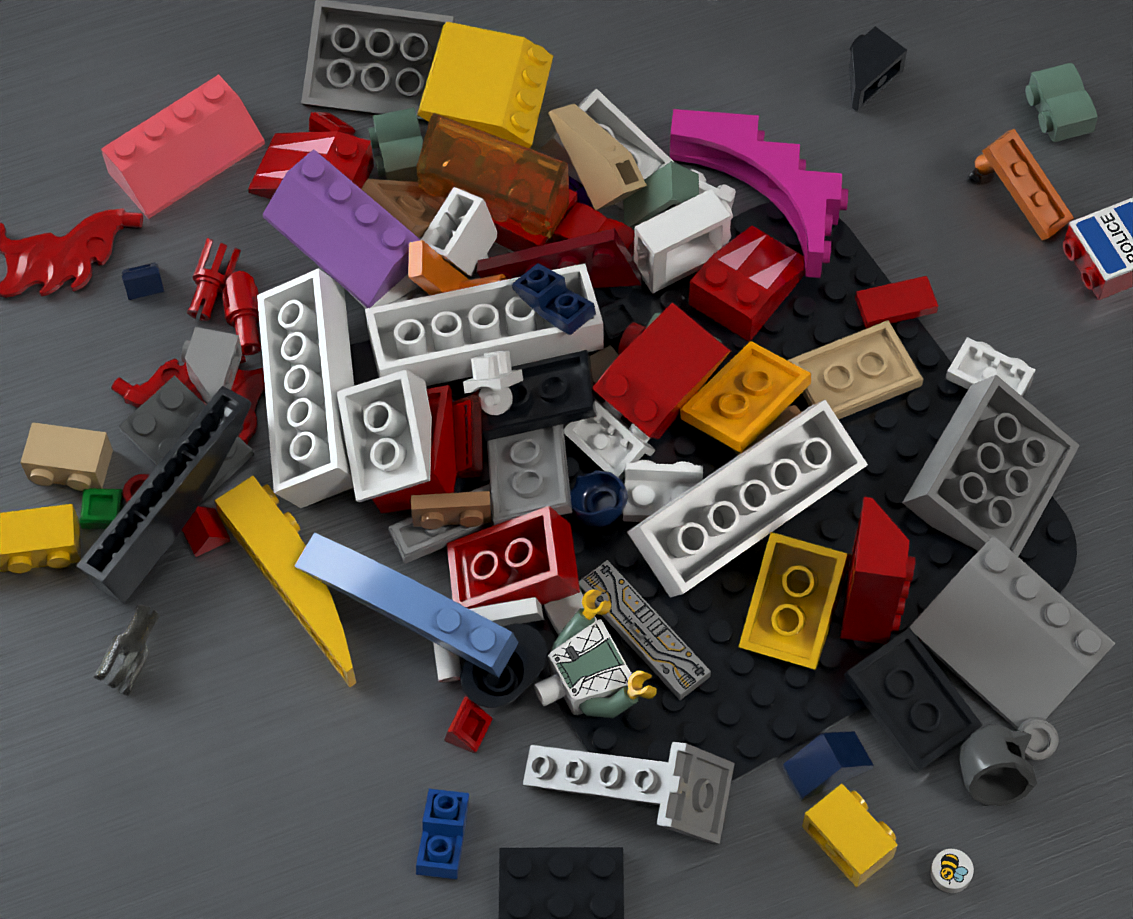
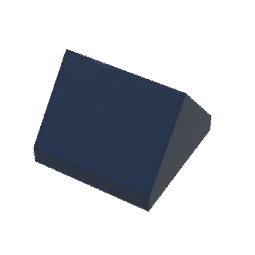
(142, 281)

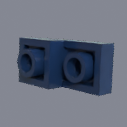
(549, 297)

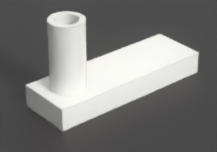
(502, 614)

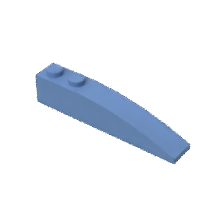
(409, 603)

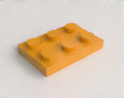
(745, 396)

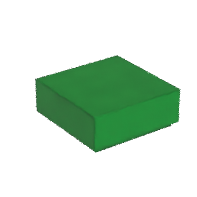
(100, 507)

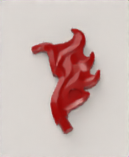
(57, 259)
(246, 383)

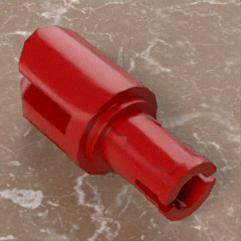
(210, 281)
(242, 310)

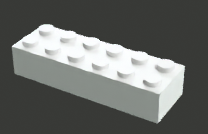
(445, 330)
(303, 368)
(747, 499)

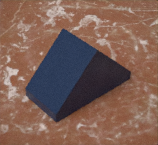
(826, 763)

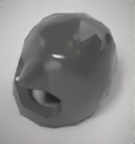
(996, 765)

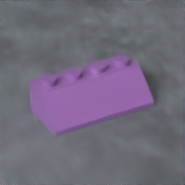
(341, 228)

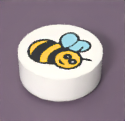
(951, 870)

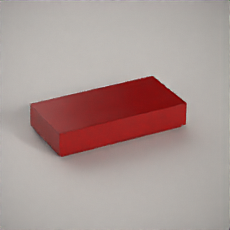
(896, 301)

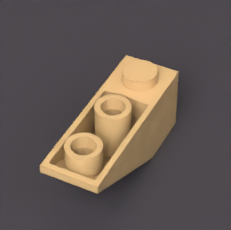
(599, 159)

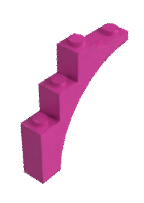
(773, 168)

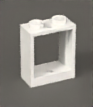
(681, 239)

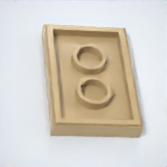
(859, 370)

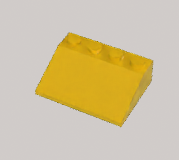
(487, 82)

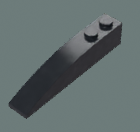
(165, 499)

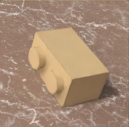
(66, 456)

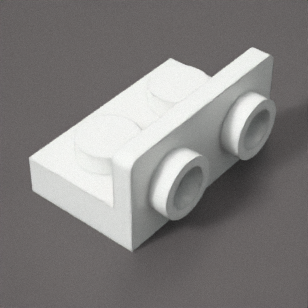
(980, 361)
(609, 439)
(656, 485)

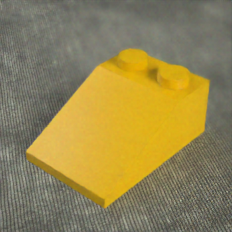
(794, 600)

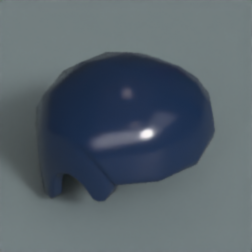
(598, 498)

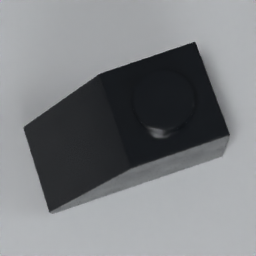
(873, 65)

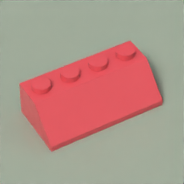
(182, 146)

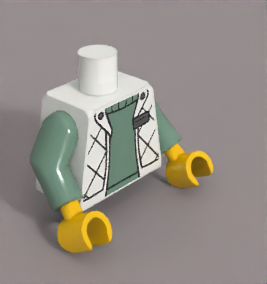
(590, 667)

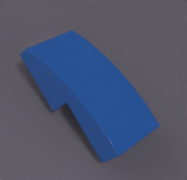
(442, 834)

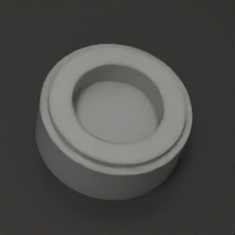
(1043, 738)

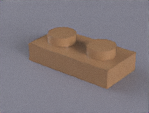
(463, 508)

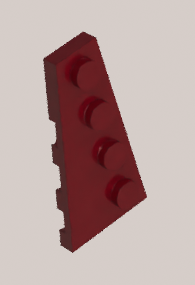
(602, 252)

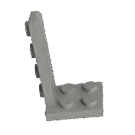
(687, 788)

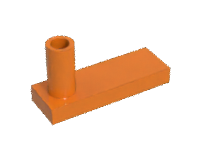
(1025, 182)
(436, 274)

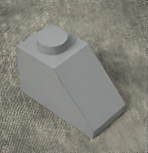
(212, 360)

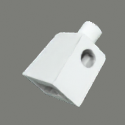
(462, 231)

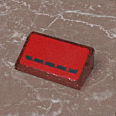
(468, 436)

